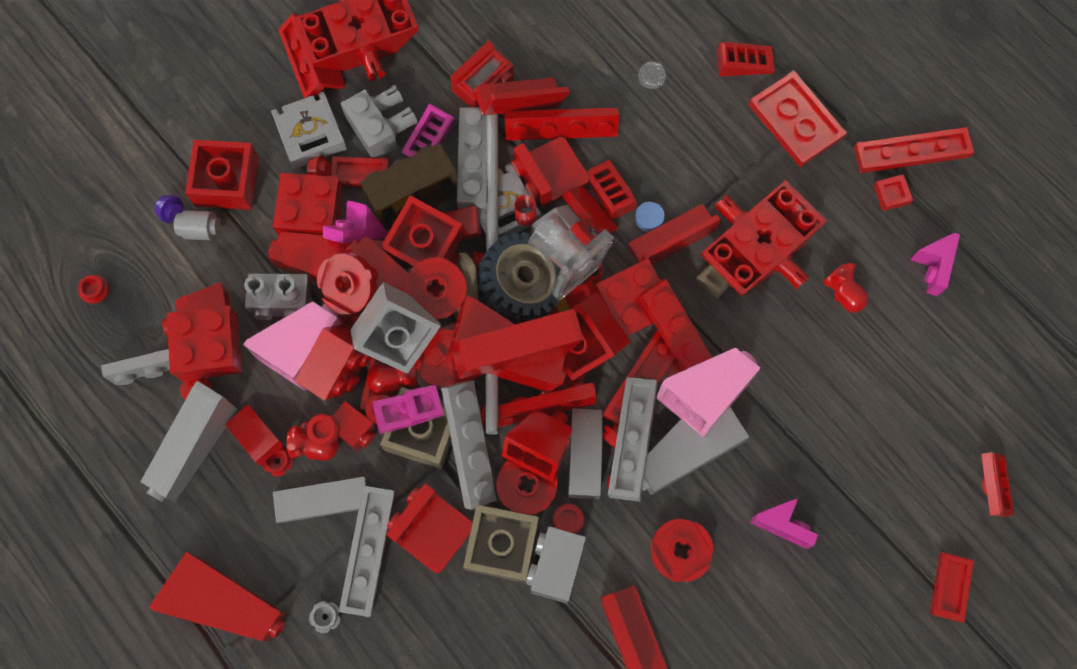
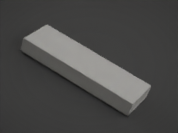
(318, 500)

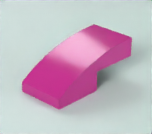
(407, 409)

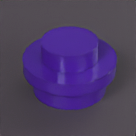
(167, 207)

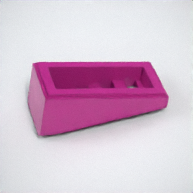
(425, 121)

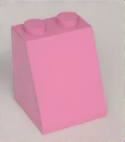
(290, 340)
(708, 389)

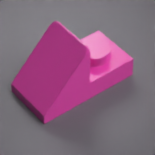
(359, 223)
(940, 259)
(777, 522)

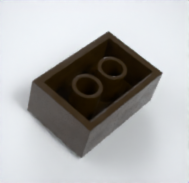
(423, 176)

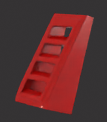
(737, 68)
(612, 210)

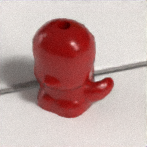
(847, 291)
(386, 379)
(300, 444)

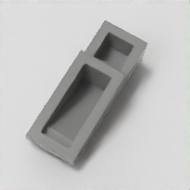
(585, 454)

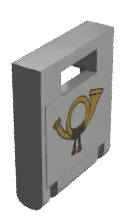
(304, 123)
(508, 190)

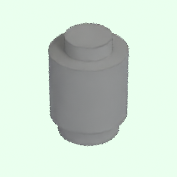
(197, 225)

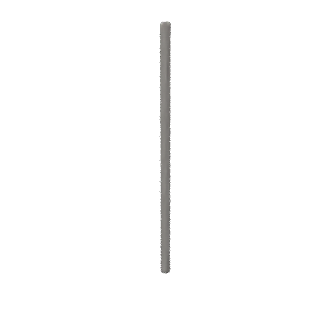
(491, 238)

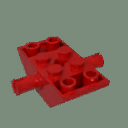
(356, 33)
(783, 226)

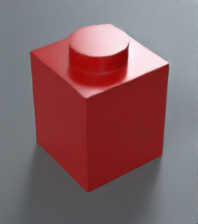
(354, 427)

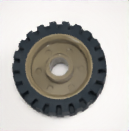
(505, 290)

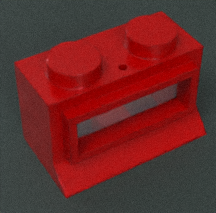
(483, 67)

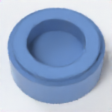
(649, 216)

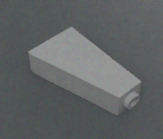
(187, 442)
(686, 450)

